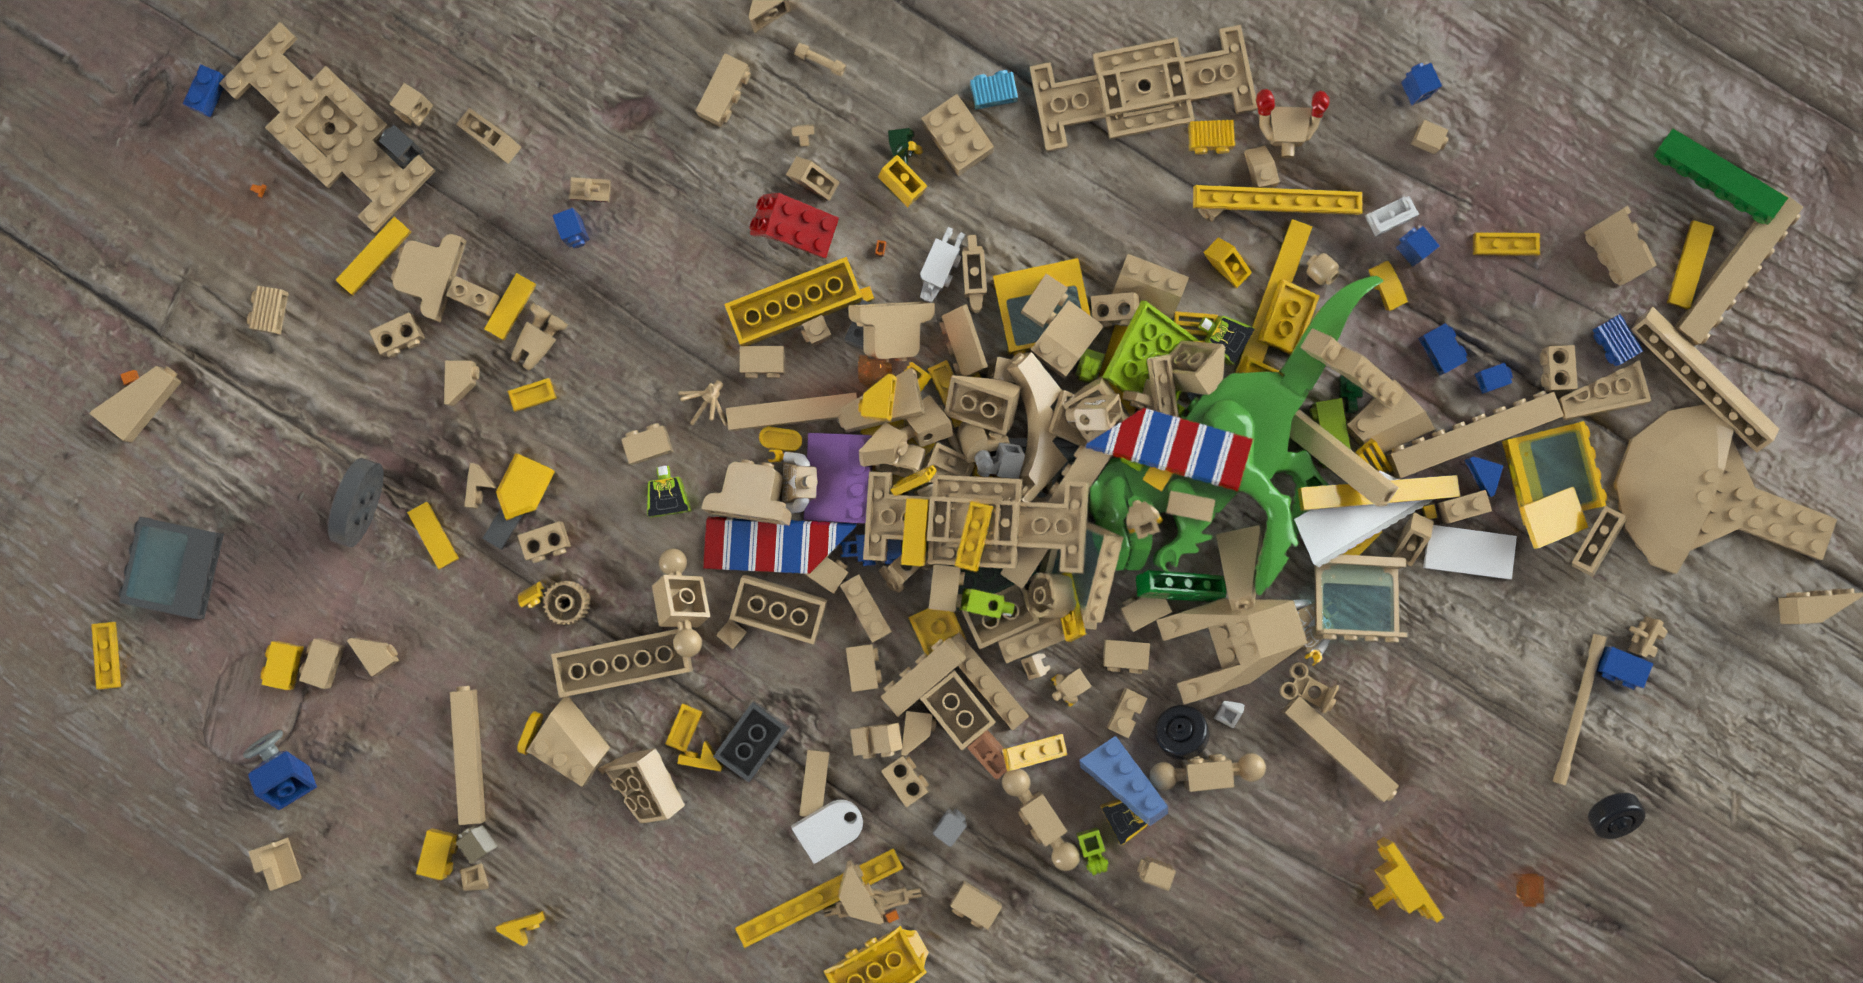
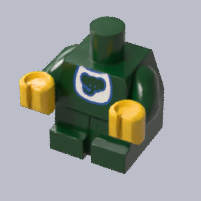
(902, 144)

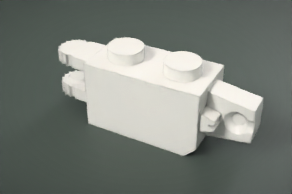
(939, 265)

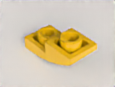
(1391, 288)
(531, 596)

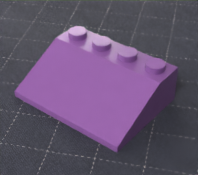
(840, 477)

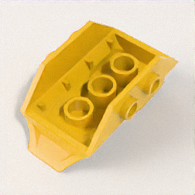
(890, 959)

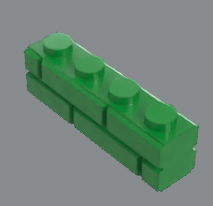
(1180, 586)

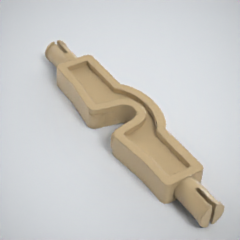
(887, 899)

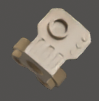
(896, 576)
(1302, 684)

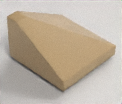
(474, 878)

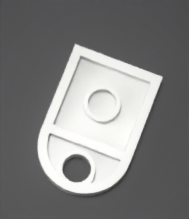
(827, 829)

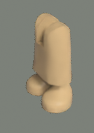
(534, 339)

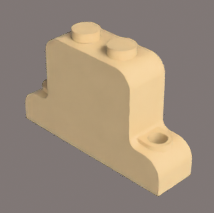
(428, 272)
(892, 328)
(750, 494)

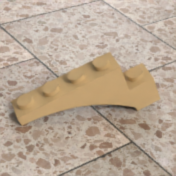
(1353, 367)

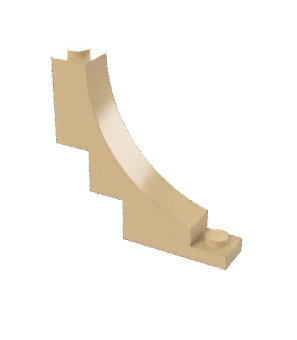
(1038, 393)

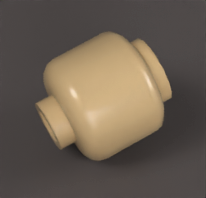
(1322, 269)

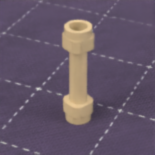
(803, 52)

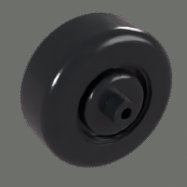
(1182, 732)
(1616, 815)

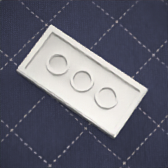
(1470, 552)

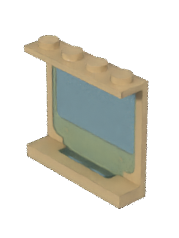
(1100, 562)
(1358, 598)

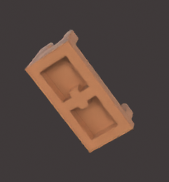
(989, 754)

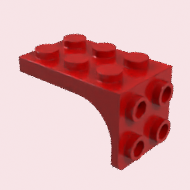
(794, 224)

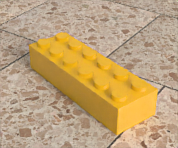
(793, 302)

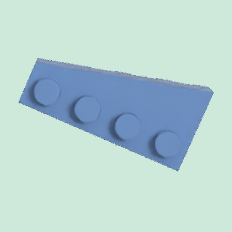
(1120, 775)

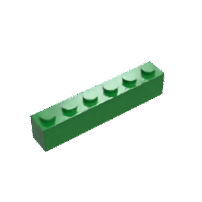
(1720, 177)

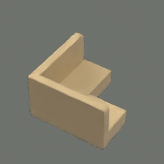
(277, 863)

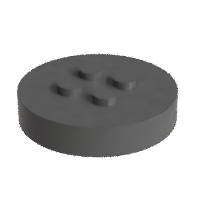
(355, 502)

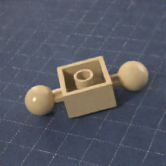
(680, 602)
(1207, 773)
(1042, 818)

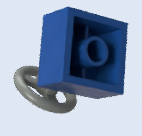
(280, 775)

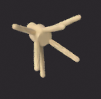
(710, 396)

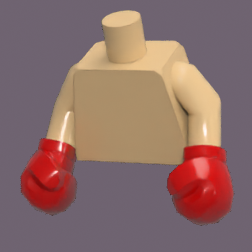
(1289, 125)

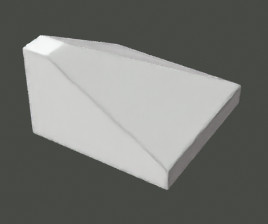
(1229, 713)

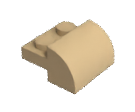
(974, 439)

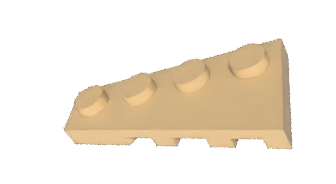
(1614, 392)

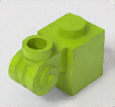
(1089, 366)
(1092, 847)

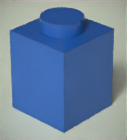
(1494, 378)

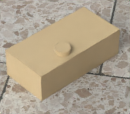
(778, 609)

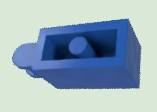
(893, 552)

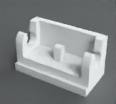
(1392, 215)

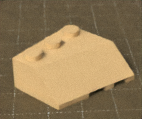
(1620, 247)
(1389, 426)
(569, 743)
(645, 785)

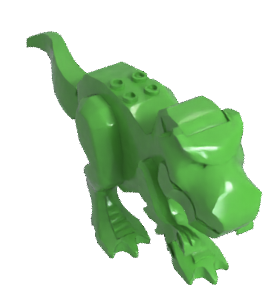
(1247, 405)

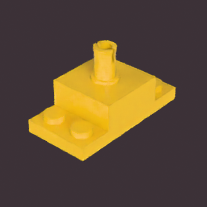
(1402, 884)

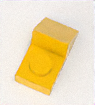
(706, 760)
(515, 929)

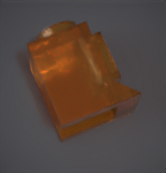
(1530, 889)

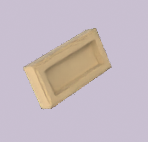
(1190, 506)

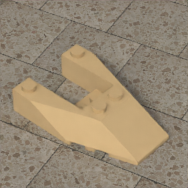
(1244, 640)

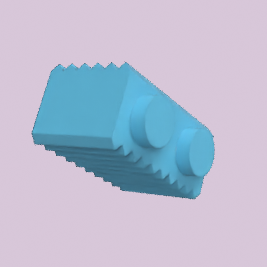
(993, 90)

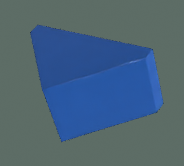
(1485, 474)

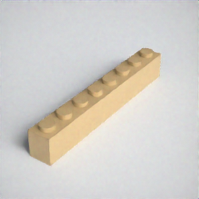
(1734, 273)
(1705, 379)
(1474, 435)
(1084, 469)

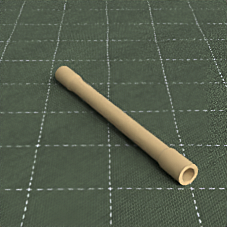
(1564, 765)

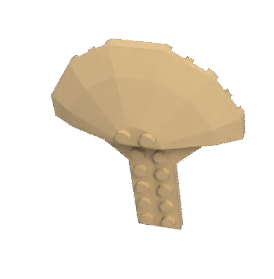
(1689, 486)

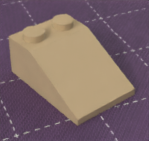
(1066, 339)
(983, 402)

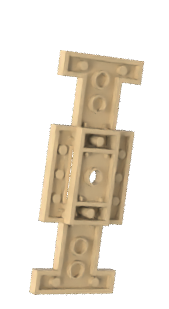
(1116, 88)
(309, 108)
(1010, 526)

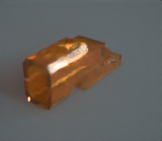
(872, 370)

